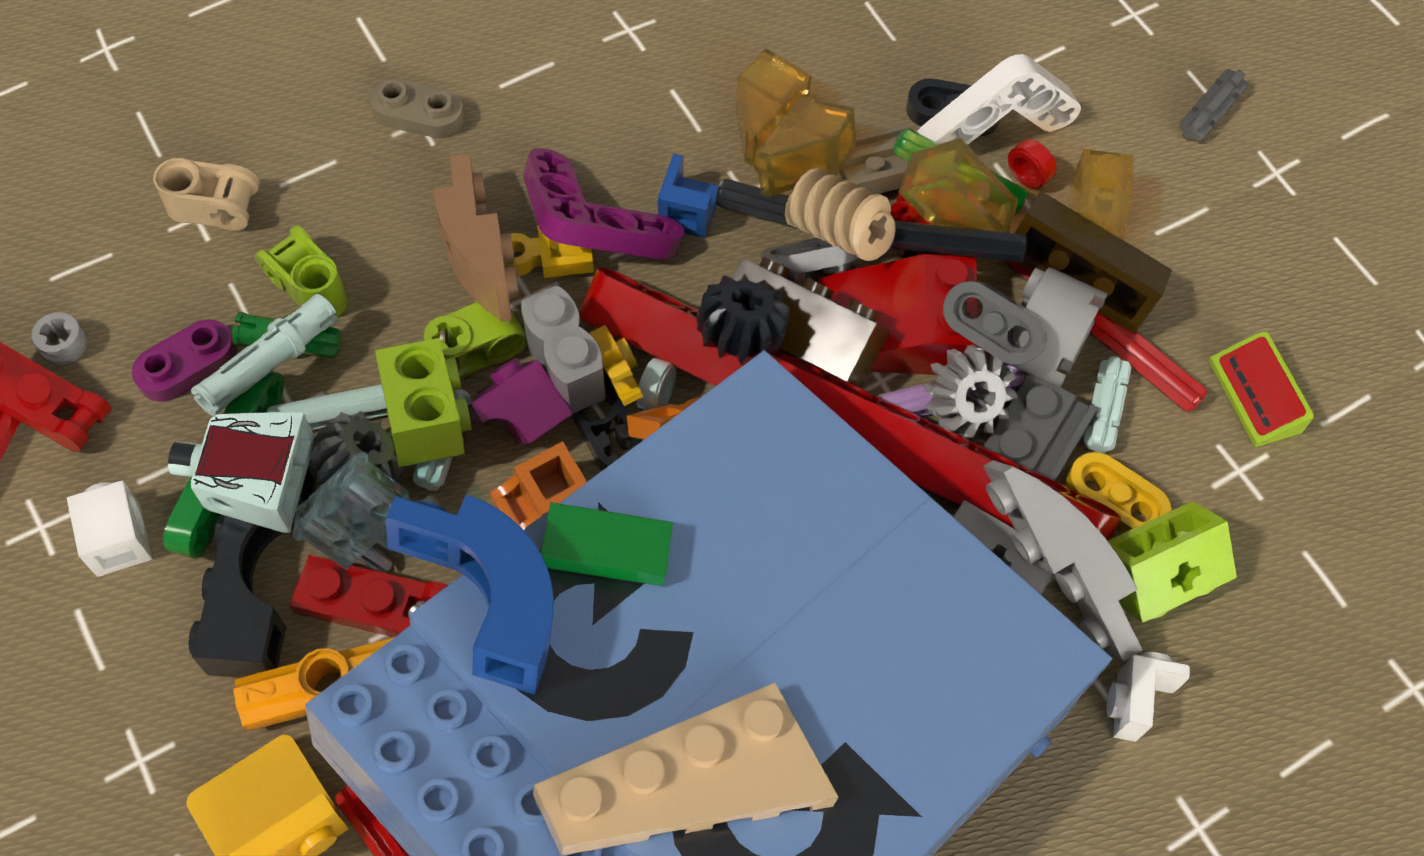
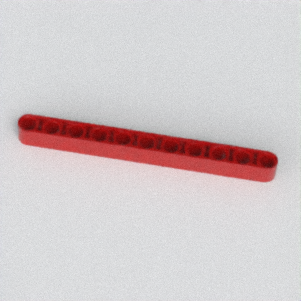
(913, 444)

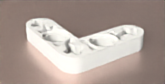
(1012, 84)

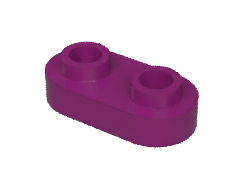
(183, 360)

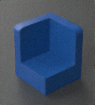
(686, 199)

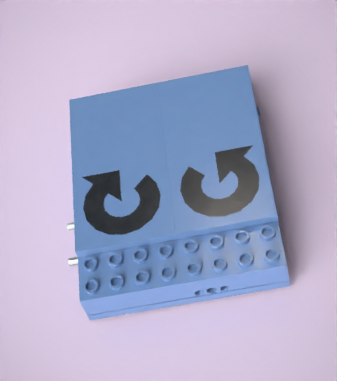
(788, 564)

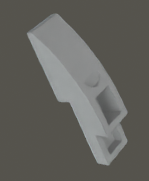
(1068, 545)

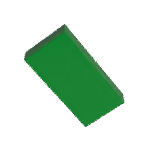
(606, 544)

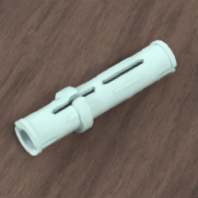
(282, 340)

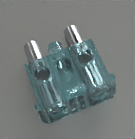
(350, 514)

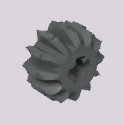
(351, 435)

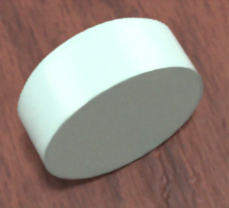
(656, 384)

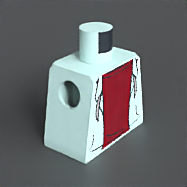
(249, 466)

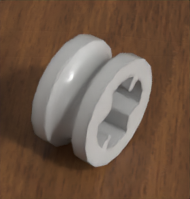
(53, 325)

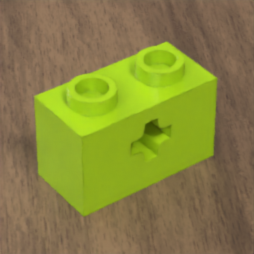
(1175, 559)

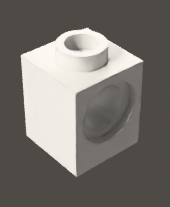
(109, 528)

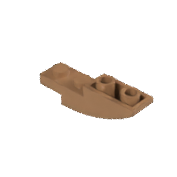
(474, 240)

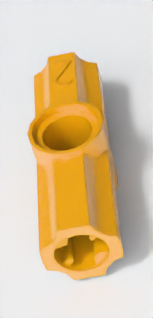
(284, 691)

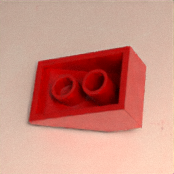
(910, 306)

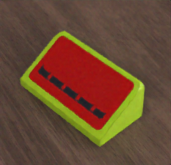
(1262, 390)

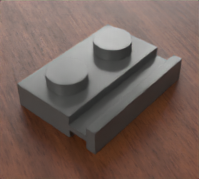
(1042, 427)

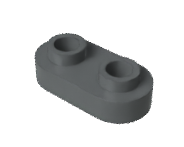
(810, 256)
(995, 325)

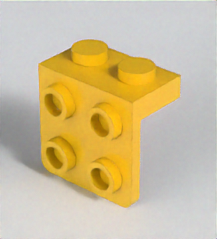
(267, 806)

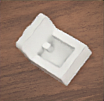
(1133, 695)

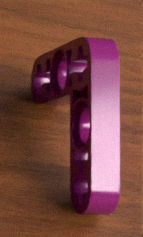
(572, 221)

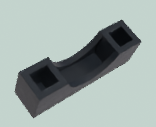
(237, 629)

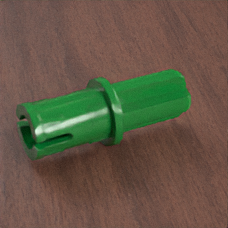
(253, 327)

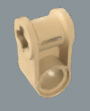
(205, 192)

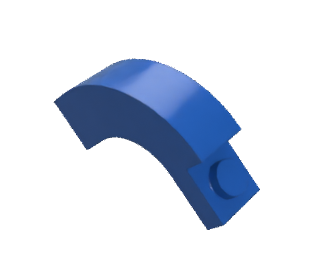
(503, 566)

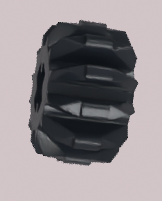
(742, 318)

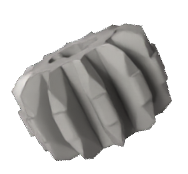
(982, 404)

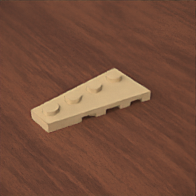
(697, 773)

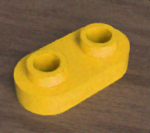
(1119, 487)

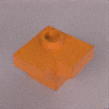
(536, 483)

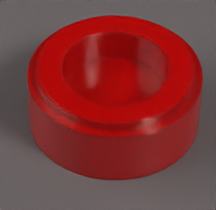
(1032, 164)

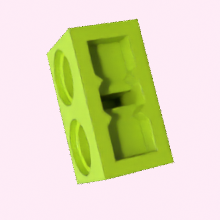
(421, 401)

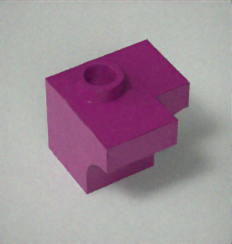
(520, 400)

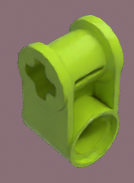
(303, 270)
(477, 338)

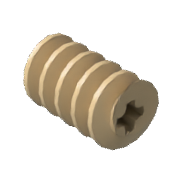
(841, 214)

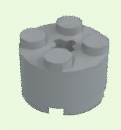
(1068, 314)

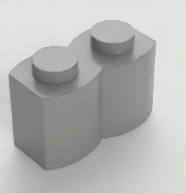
(564, 347)

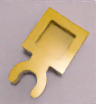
(554, 257)
(618, 362)

